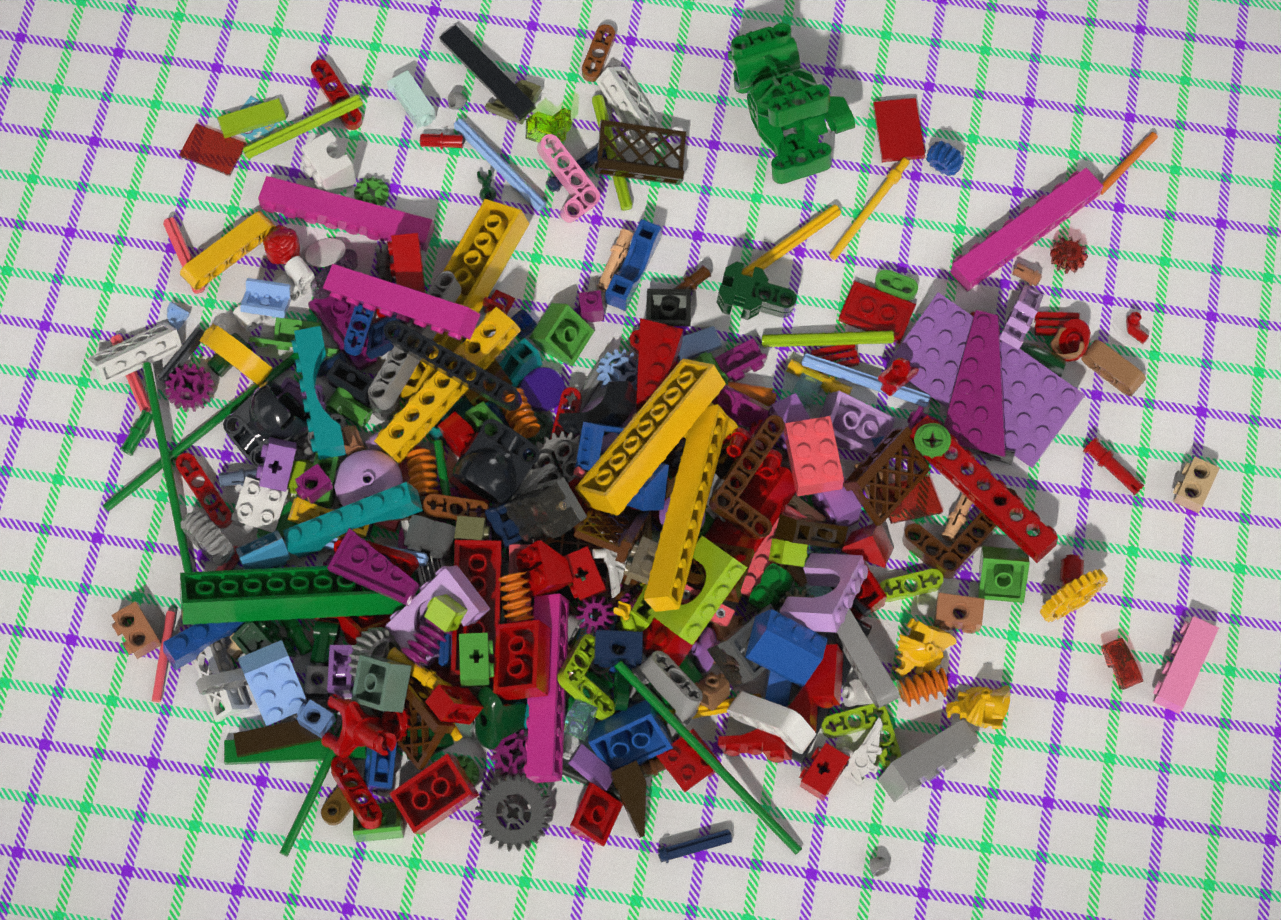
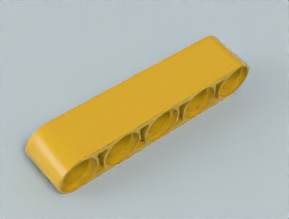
(227, 250)

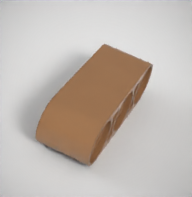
(1113, 368)

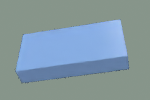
(699, 343)

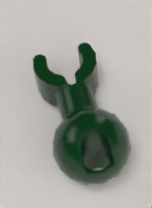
(487, 192)

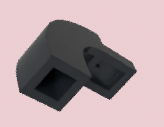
(612, 410)

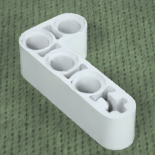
(299, 278)
(772, 719)

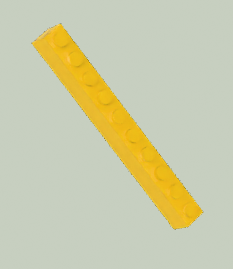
(686, 510)

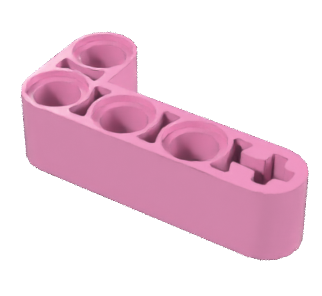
(564, 176)

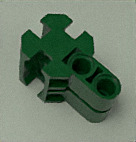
(746, 293)

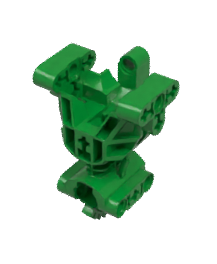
(787, 98)

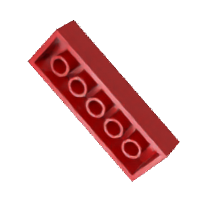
(482, 567)

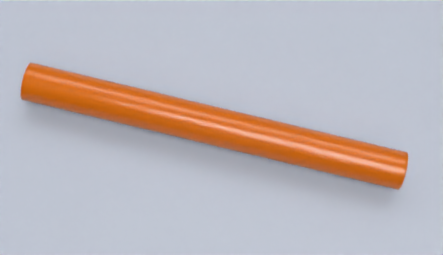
(1140, 149)

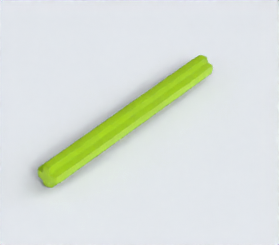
(302, 126)
(619, 182)
(824, 339)

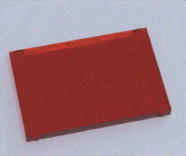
(212, 150)
(919, 503)

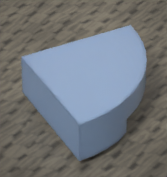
(176, 315)

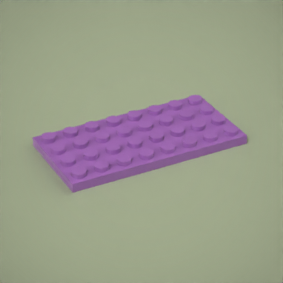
(1033, 396)

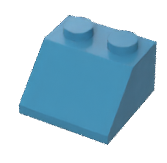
(264, 552)

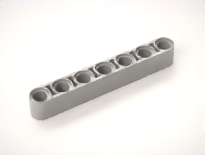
(399, 364)

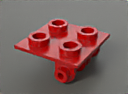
(685, 763)

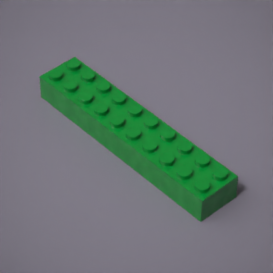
(276, 595)

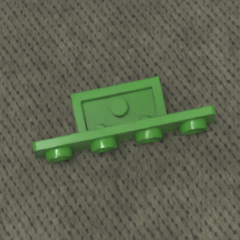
(284, 334)

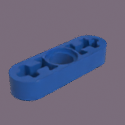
(361, 334)

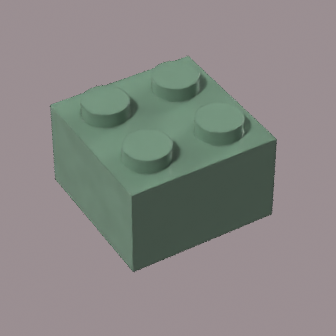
(381, 683)

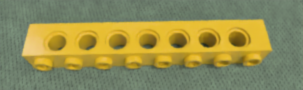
(446, 396)

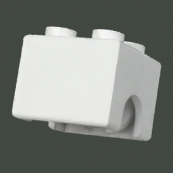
(326, 166)

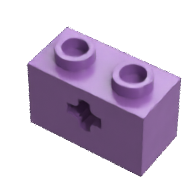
(278, 476)
(339, 678)

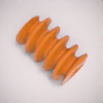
(523, 418)
(420, 471)
(516, 597)
(923, 686)

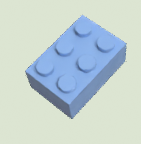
(273, 682)

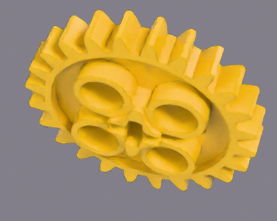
(1073, 595)

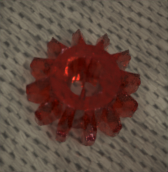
(1062, 260)

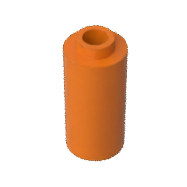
(759, 393)

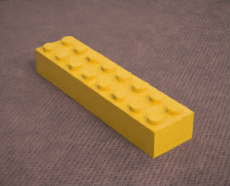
(650, 436)

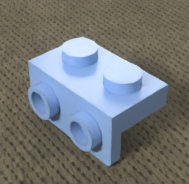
(266, 298)

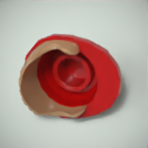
(1071, 340)

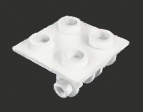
(259, 505)

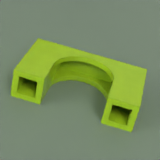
(721, 576)

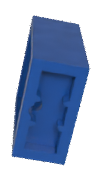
(591, 443)

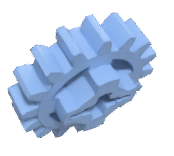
(624, 370)

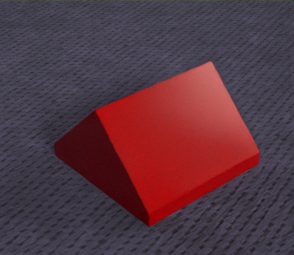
(870, 543)
(870, 595)
(595, 815)

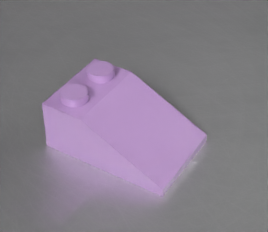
(855, 422)

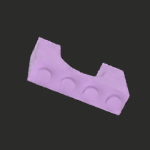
(447, 581)
(827, 611)

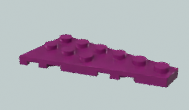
(977, 398)

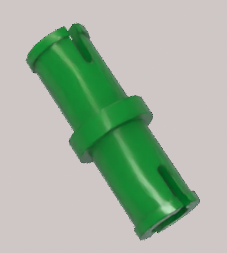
(137, 433)
(296, 633)

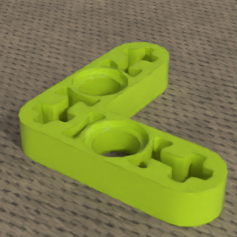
(578, 680)
(887, 726)

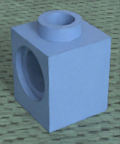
(320, 727)

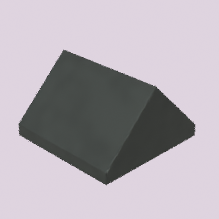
(669, 306)

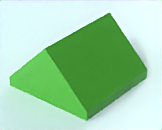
(389, 829)

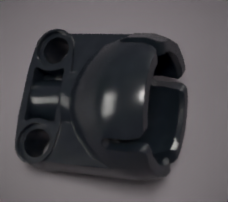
(266, 417)
(495, 463)

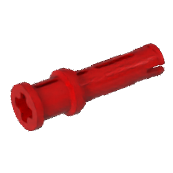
(1106, 459)

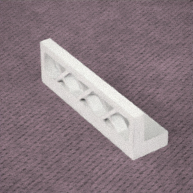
(626, 105)
(133, 352)
(220, 661)

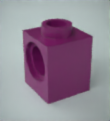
(591, 306)
(317, 475)

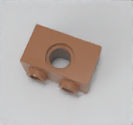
(969, 606)

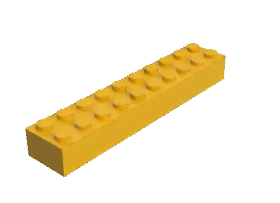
(476, 267)

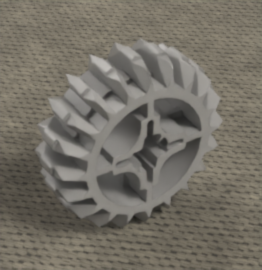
(207, 537)
(372, 643)

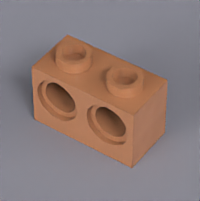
(137, 629)

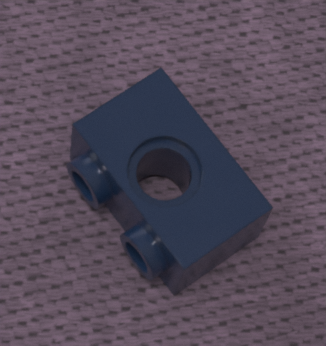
(628, 640)

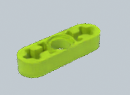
(928, 586)

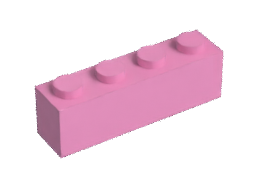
(1185, 665)

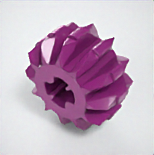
(589, 610)

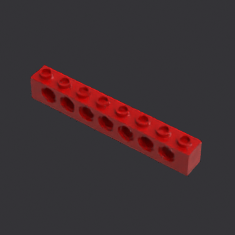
(1000, 515)

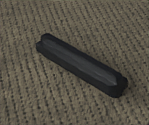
(181, 355)

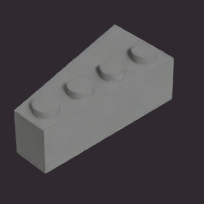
(928, 760)

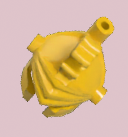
(922, 648)
(982, 706)

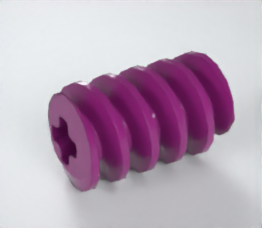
(424, 643)

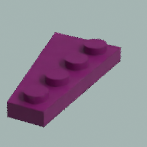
(335, 318)
(741, 407)
(369, 568)

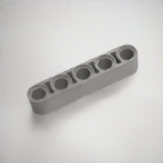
(865, 662)

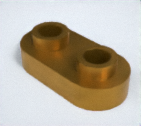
(339, 802)

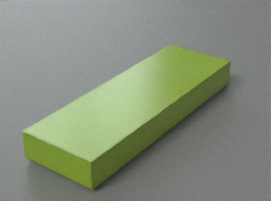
(251, 118)

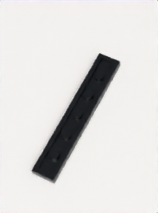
(487, 72)

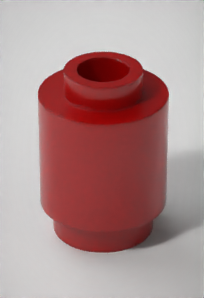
(1071, 568)

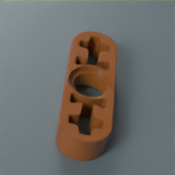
(599, 61)
(440, 499)

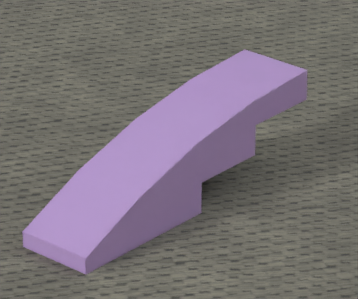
(1021, 316)

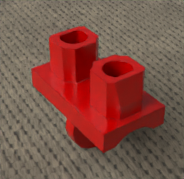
(897, 376)

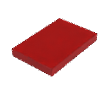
(898, 130)
(876, 311)

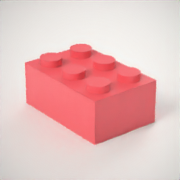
(813, 456)

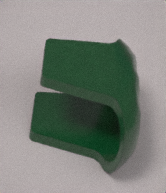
(497, 718)

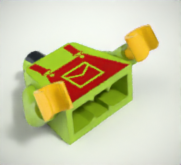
(635, 614)

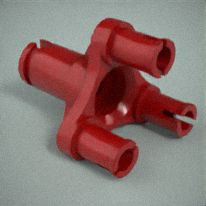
(738, 441)
(357, 730)

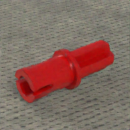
(441, 140)

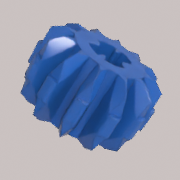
(945, 158)

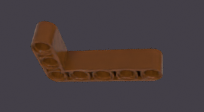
(743, 476)
(950, 554)

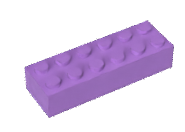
(837, 505)

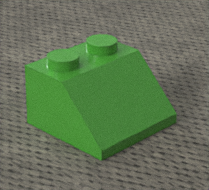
(562, 333)
(1003, 574)

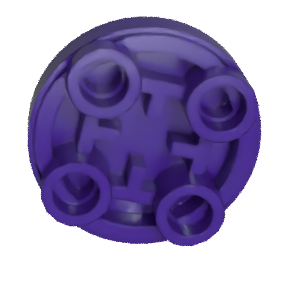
(543, 388)

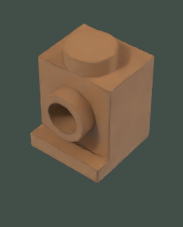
(714, 690)

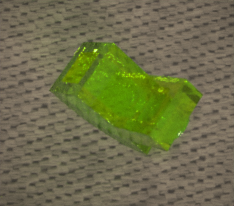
(542, 124)

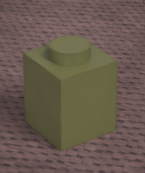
(471, 528)

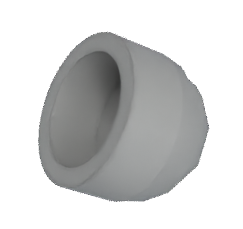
(456, 100)
(878, 866)

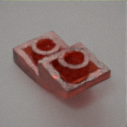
(1122, 662)

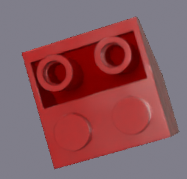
(544, 568)

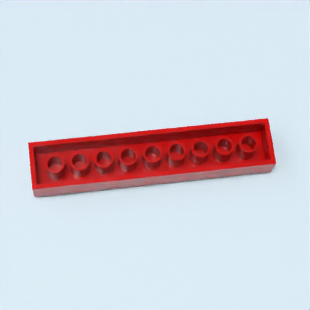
(766, 497)

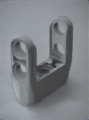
(672, 685)

